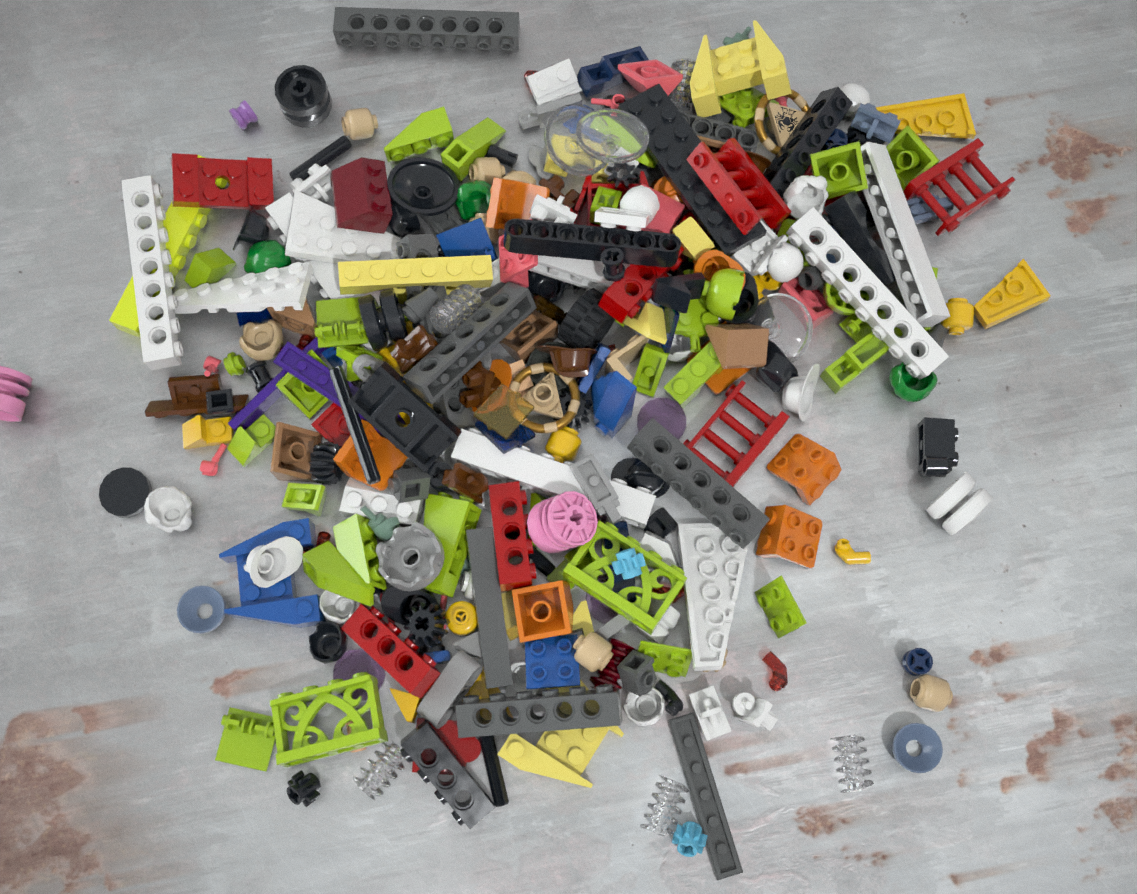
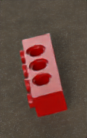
(622, 305)
(502, 497)
(361, 628)

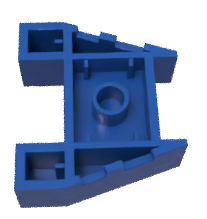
(280, 601)

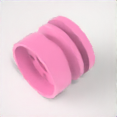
(13, 385)
(562, 522)

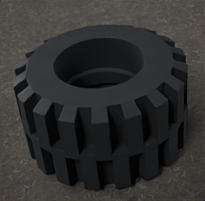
(585, 322)

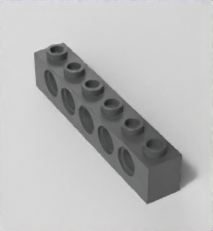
(470, 342)
(698, 483)
(473, 725)

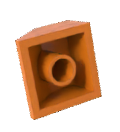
(543, 610)

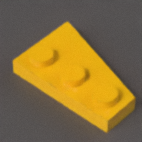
(1013, 295)

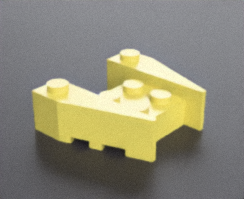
(735, 69)
(559, 752)

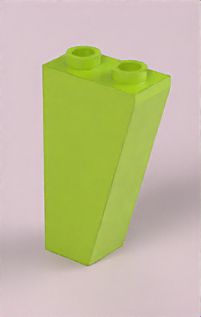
(448, 521)

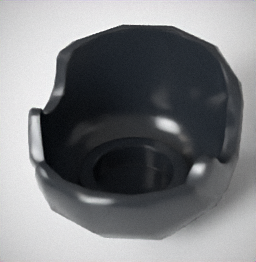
(402, 222)
(545, 286)
(328, 642)

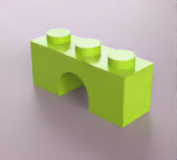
(693, 376)

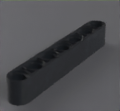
(589, 242)

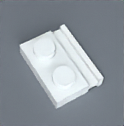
(553, 82)
(631, 219)

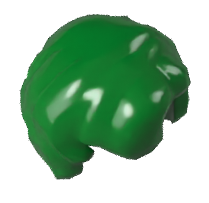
(473, 198)
(266, 256)
(909, 387)

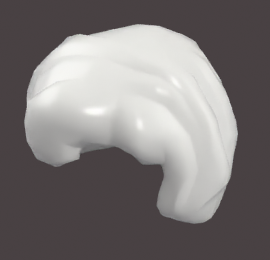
(806, 193)
(168, 509)

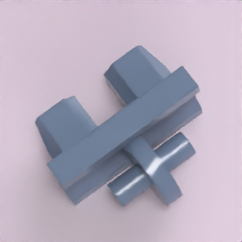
(875, 122)

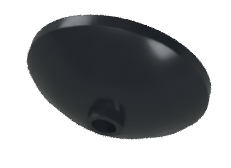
(423, 186)

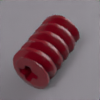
(610, 673)

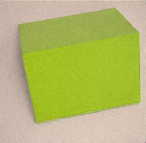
(910, 155)
(842, 169)
(300, 394)

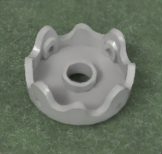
(404, 543)

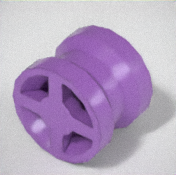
(243, 115)

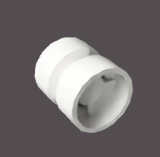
(668, 621)

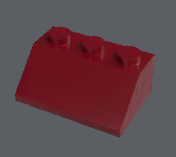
(362, 196)

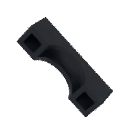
(849, 220)

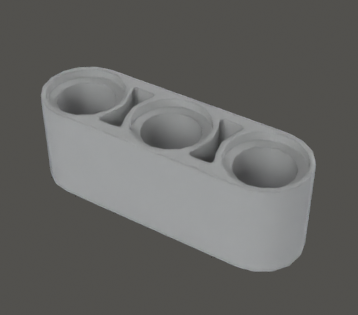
(449, 689)

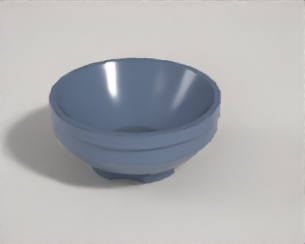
(189, 608)
(929, 743)

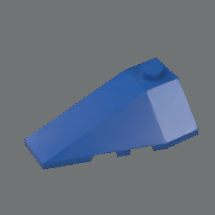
(612, 402)

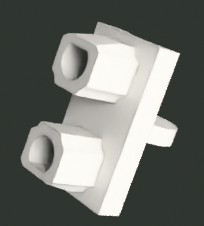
(317, 184)
(551, 210)
(753, 711)
(709, 713)

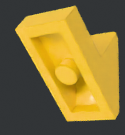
(205, 433)
(407, 703)

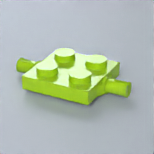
(694, 321)

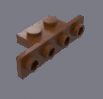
(189, 396)

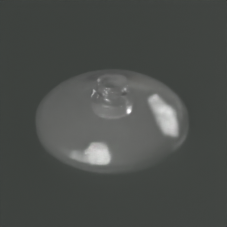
(558, 136)
(612, 136)
(790, 323)

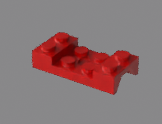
(195, 184)

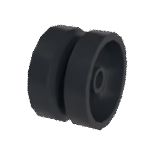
(303, 96)
(382, 319)

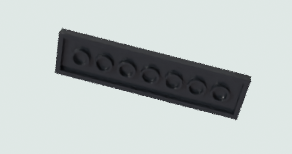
(669, 146)

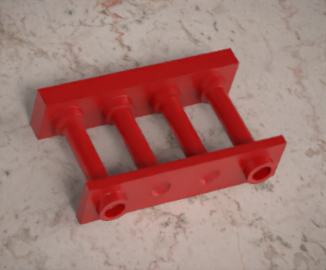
(953, 165)
(742, 172)
(757, 441)

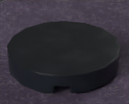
(124, 492)

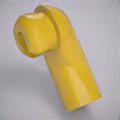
(849, 556)

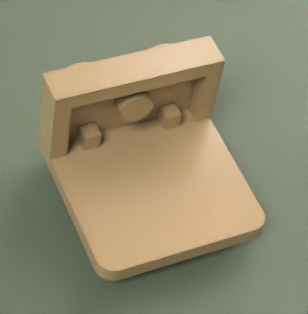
(619, 359)

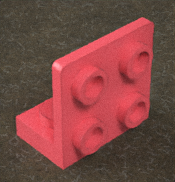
(515, 266)

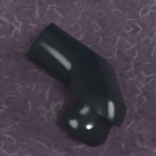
(674, 702)

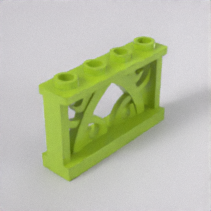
(637, 611)
(360, 734)

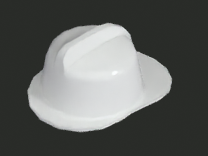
(799, 393)
(274, 561)

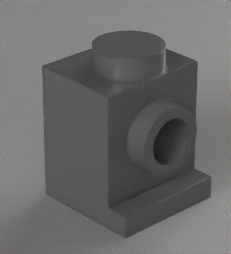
(409, 484)
(638, 680)

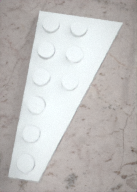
(316, 236)
(251, 292)

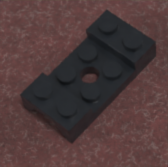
(387, 396)

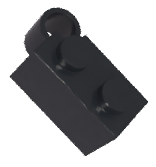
(937, 446)

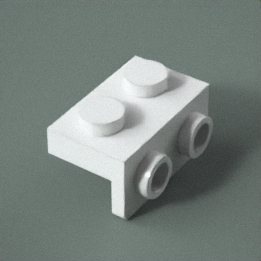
(756, 256)

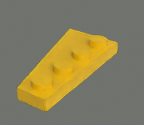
(935, 117)

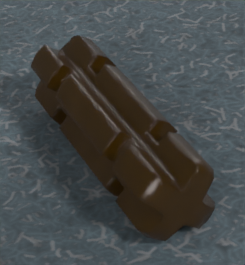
(549, 309)

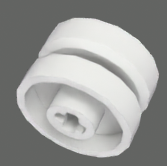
(959, 504)

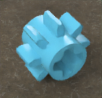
(628, 563)
(689, 839)

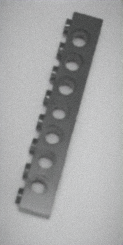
(418, 20)
(425, 247)

